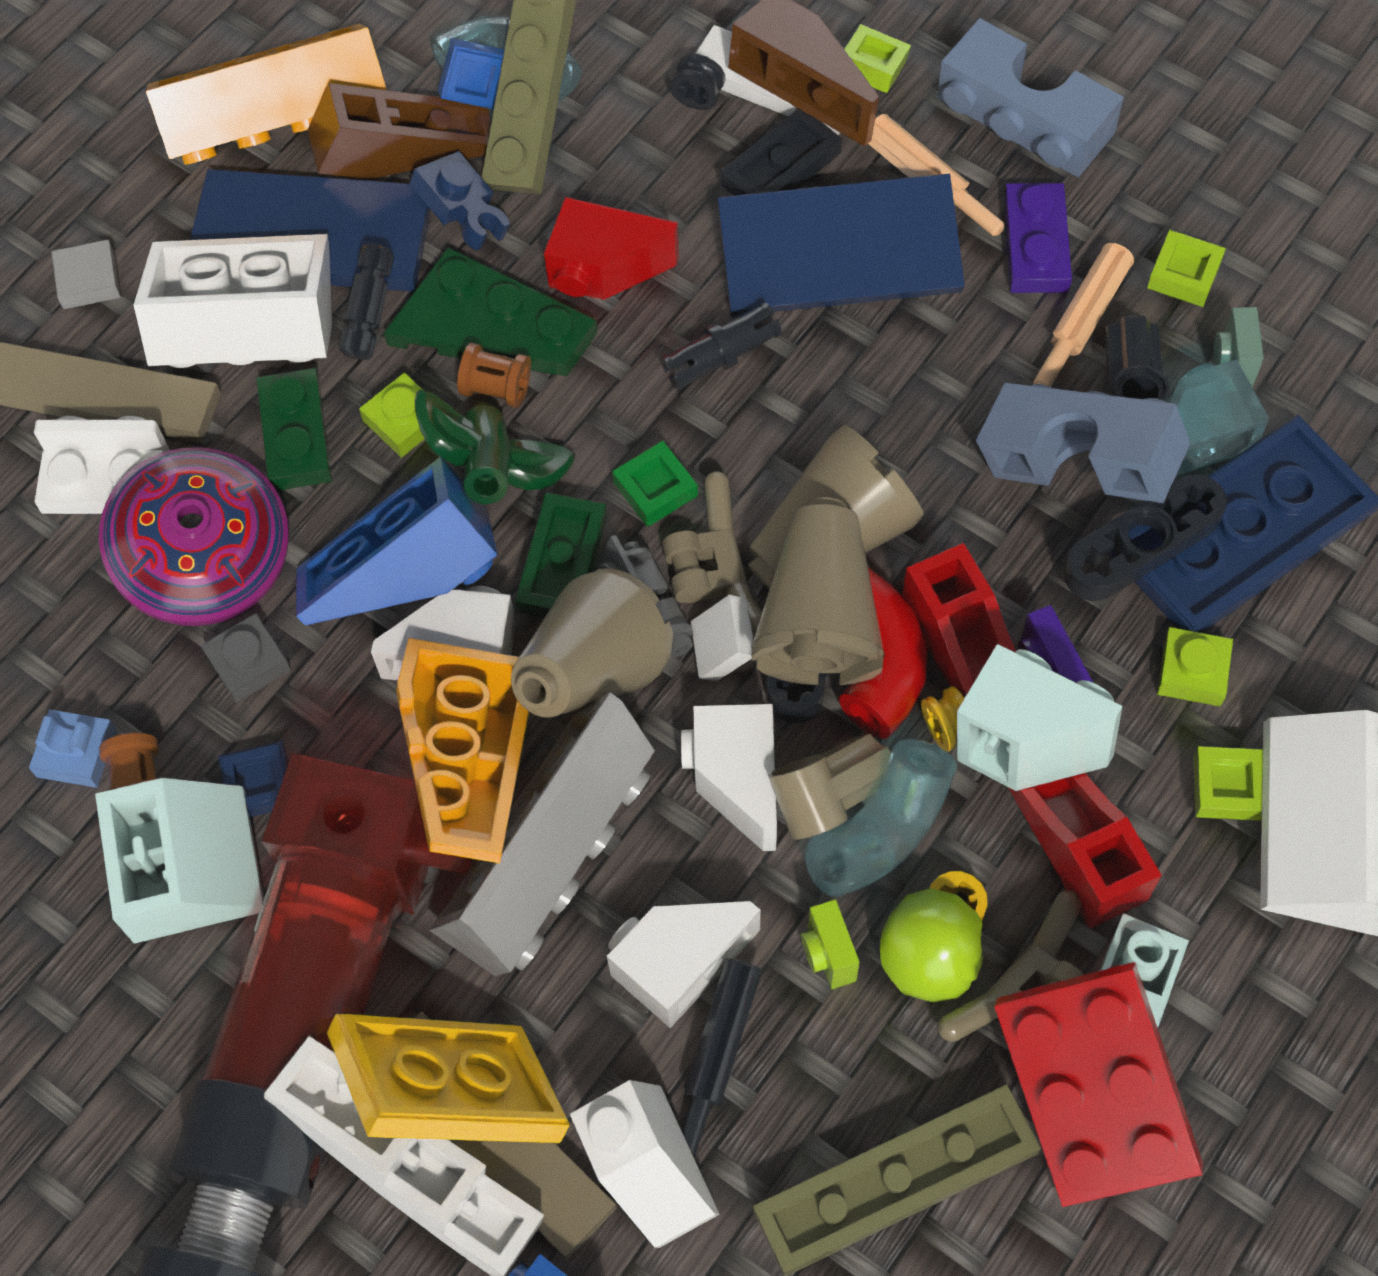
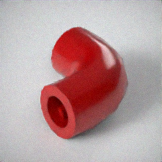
(887, 699)

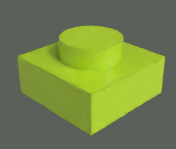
(877, 56)
(1186, 268)
(393, 415)
(1195, 667)
(1228, 783)
(830, 945)

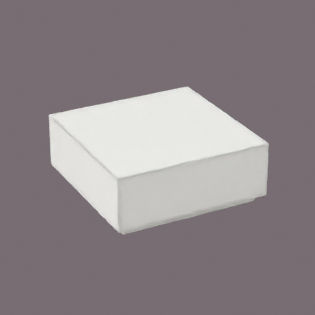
(722, 638)

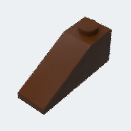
(805, 65)
(391, 132)

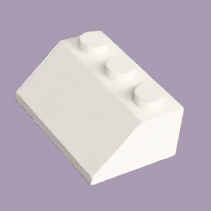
(236, 300)
(1321, 819)

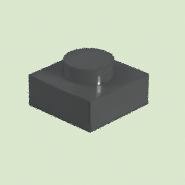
(246, 658)

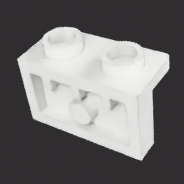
(89, 458)

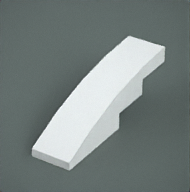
(421, 1177)

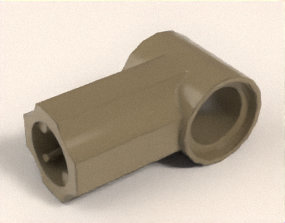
(823, 786)

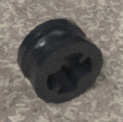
(697, 82)

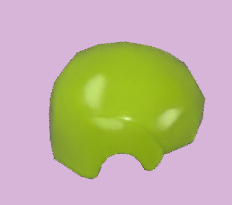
(932, 945)

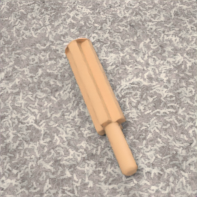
(917, 161)
(1086, 309)

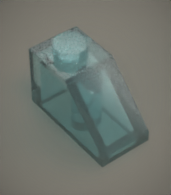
(1218, 414)

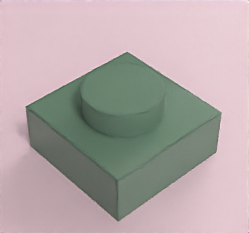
(1241, 342)

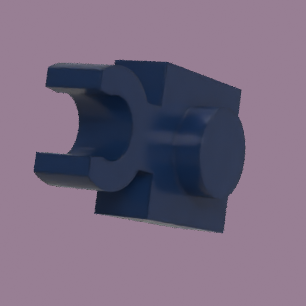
(460, 194)

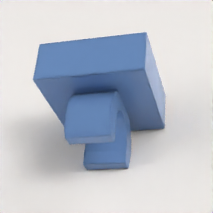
(70, 748)

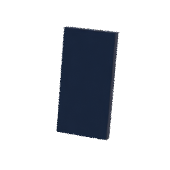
(345, 209)
(841, 244)
(1282, 508)

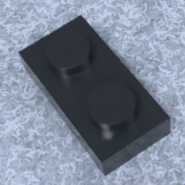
(783, 157)

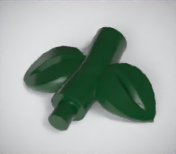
(486, 451)

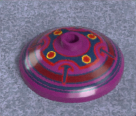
(198, 571)

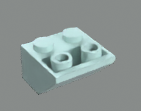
(1034, 724)
(178, 856)

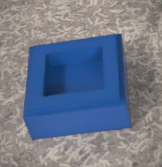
(471, 73)

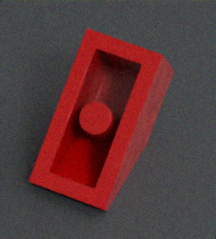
(607, 249)

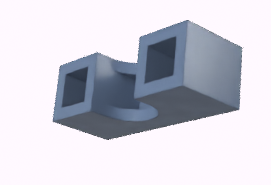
(1058, 124)
(1131, 440)

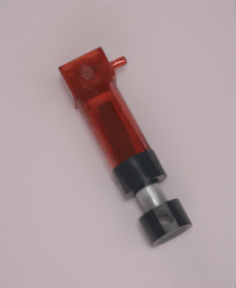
(345, 862)

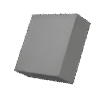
(85, 274)

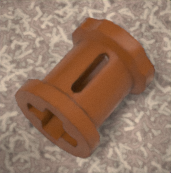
(494, 375)
(129, 758)

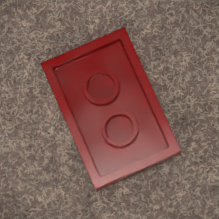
(1099, 1085)

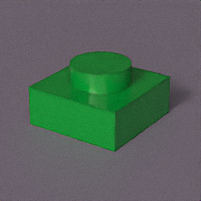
(655, 483)

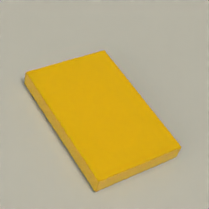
(445, 1080)

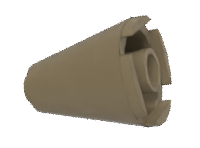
(849, 473)
(820, 602)
(592, 643)

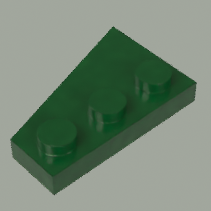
(477, 305)

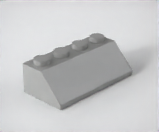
(547, 837)

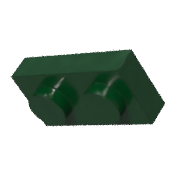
(294, 429)
(560, 550)

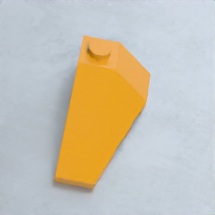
(462, 744)

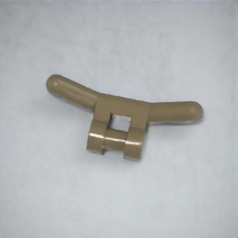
(688, 548)
(1033, 966)

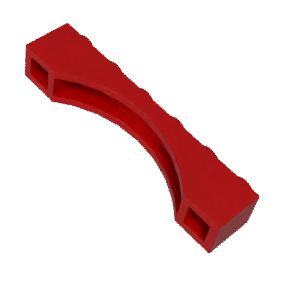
(1071, 818)

